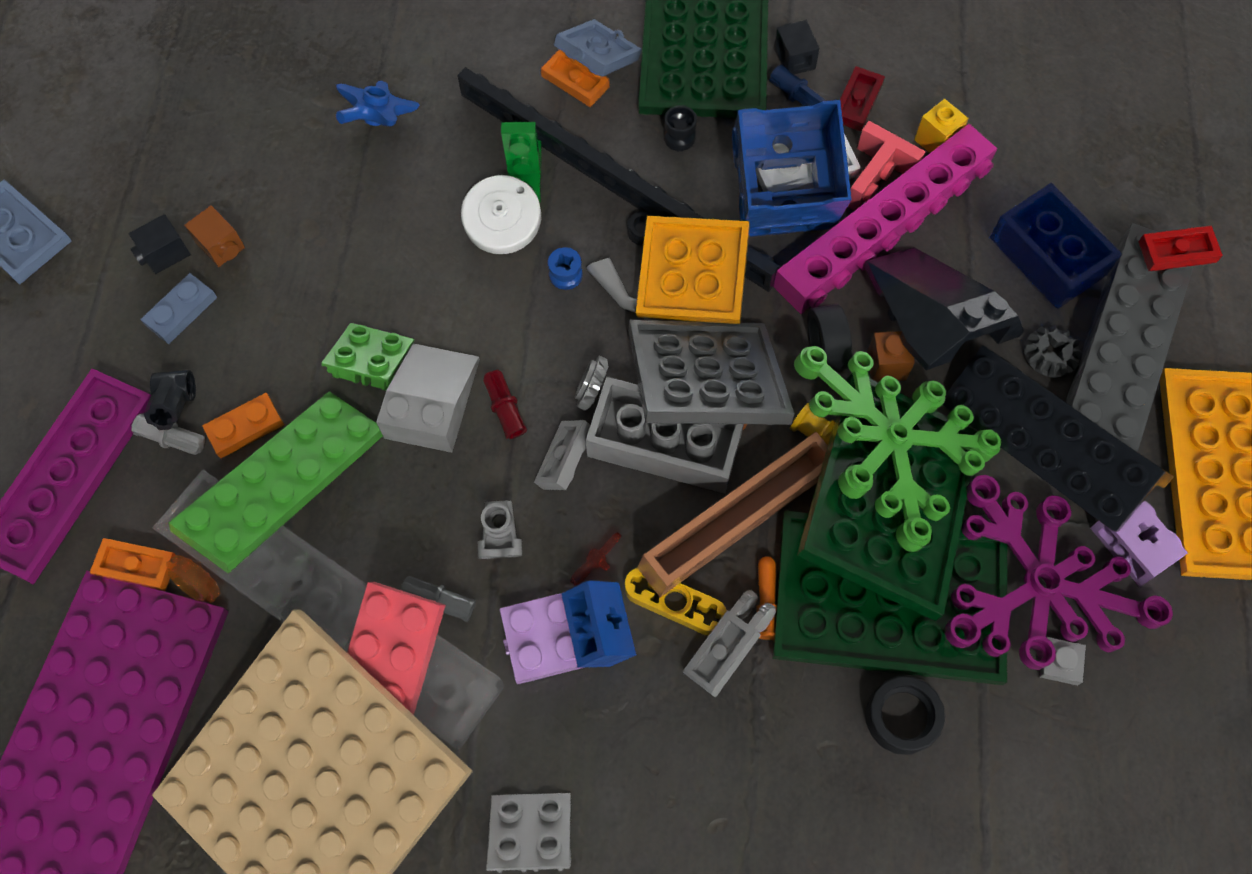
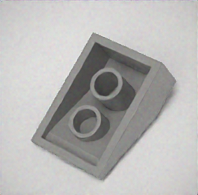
(428, 397)

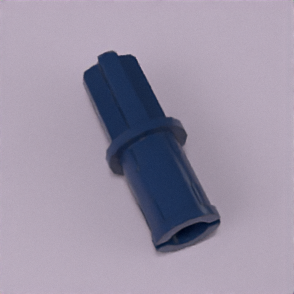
(794, 87)

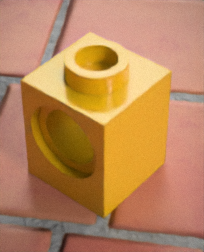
(939, 125)

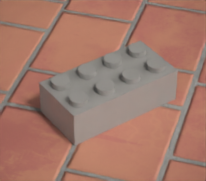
(676, 451)

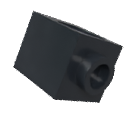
(796, 47)

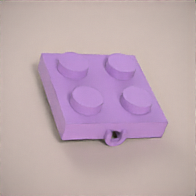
(538, 639)

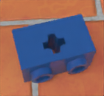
(598, 624)

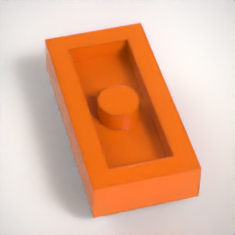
(574, 78)
(243, 425)
(132, 564)

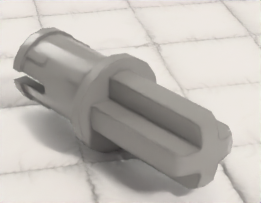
(175, 437)

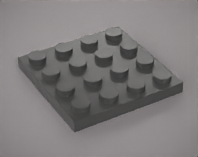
(708, 373)

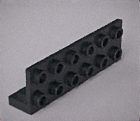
(1056, 440)

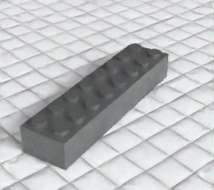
(1128, 342)

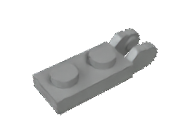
(728, 644)

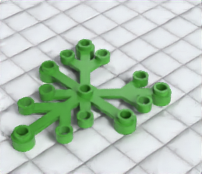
(895, 438)

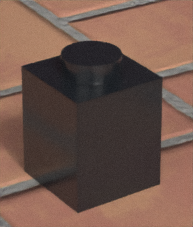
(158, 244)

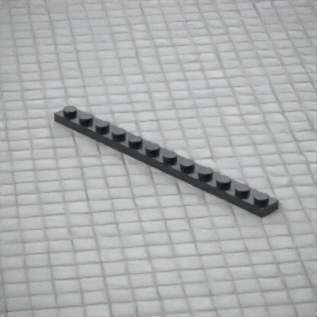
(598, 166)

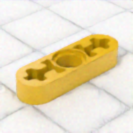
(706, 602)

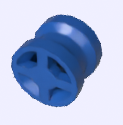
(562, 276)

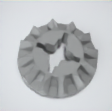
(591, 382)

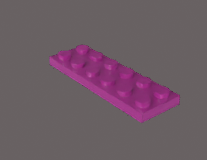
(65, 472)

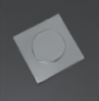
(1068, 663)

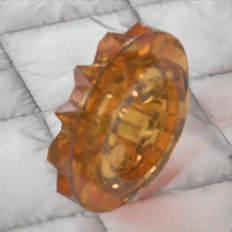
(192, 579)

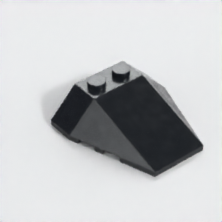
(939, 306)

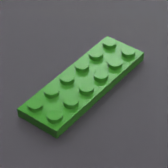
(275, 482)

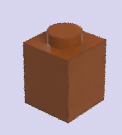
(215, 236)
(889, 356)

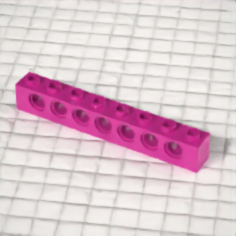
(949, 165)

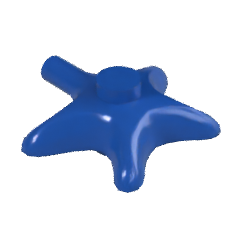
(373, 105)

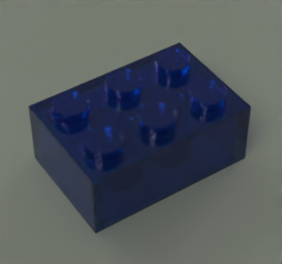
(1055, 245)

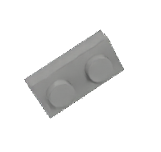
(563, 455)

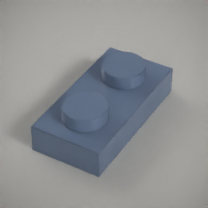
(179, 308)

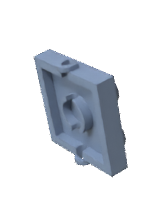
(597, 48)

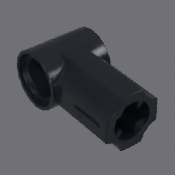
(168, 397)

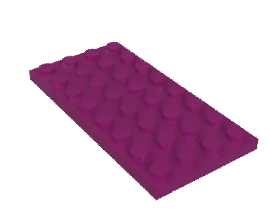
(101, 727)

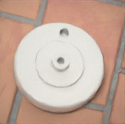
(501, 214)

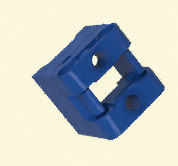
(813, 139)

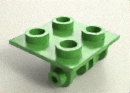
(367, 355)

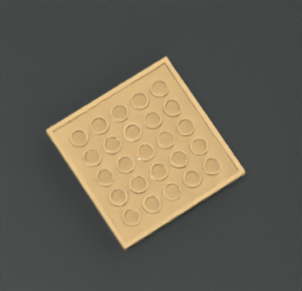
(310, 767)

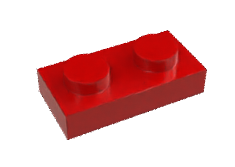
(1180, 248)

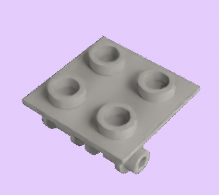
(529, 832)

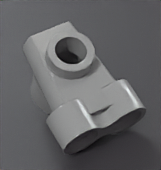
(502, 540)

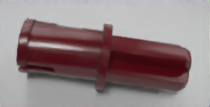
(504, 404)

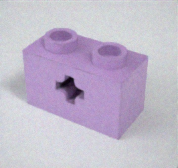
(1146, 557)

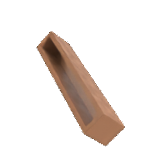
(733, 516)

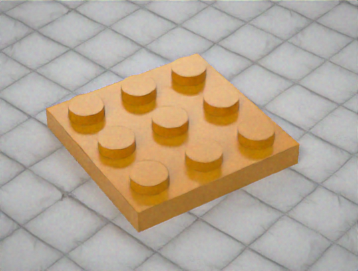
(693, 269)

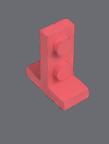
(888, 154)

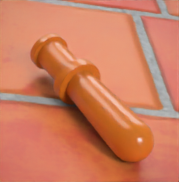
(767, 590)

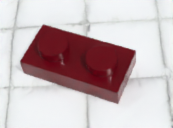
(860, 97)

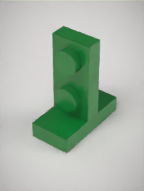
(523, 153)

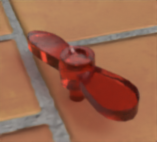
(596, 559)

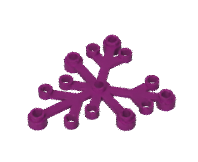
(1007, 528)

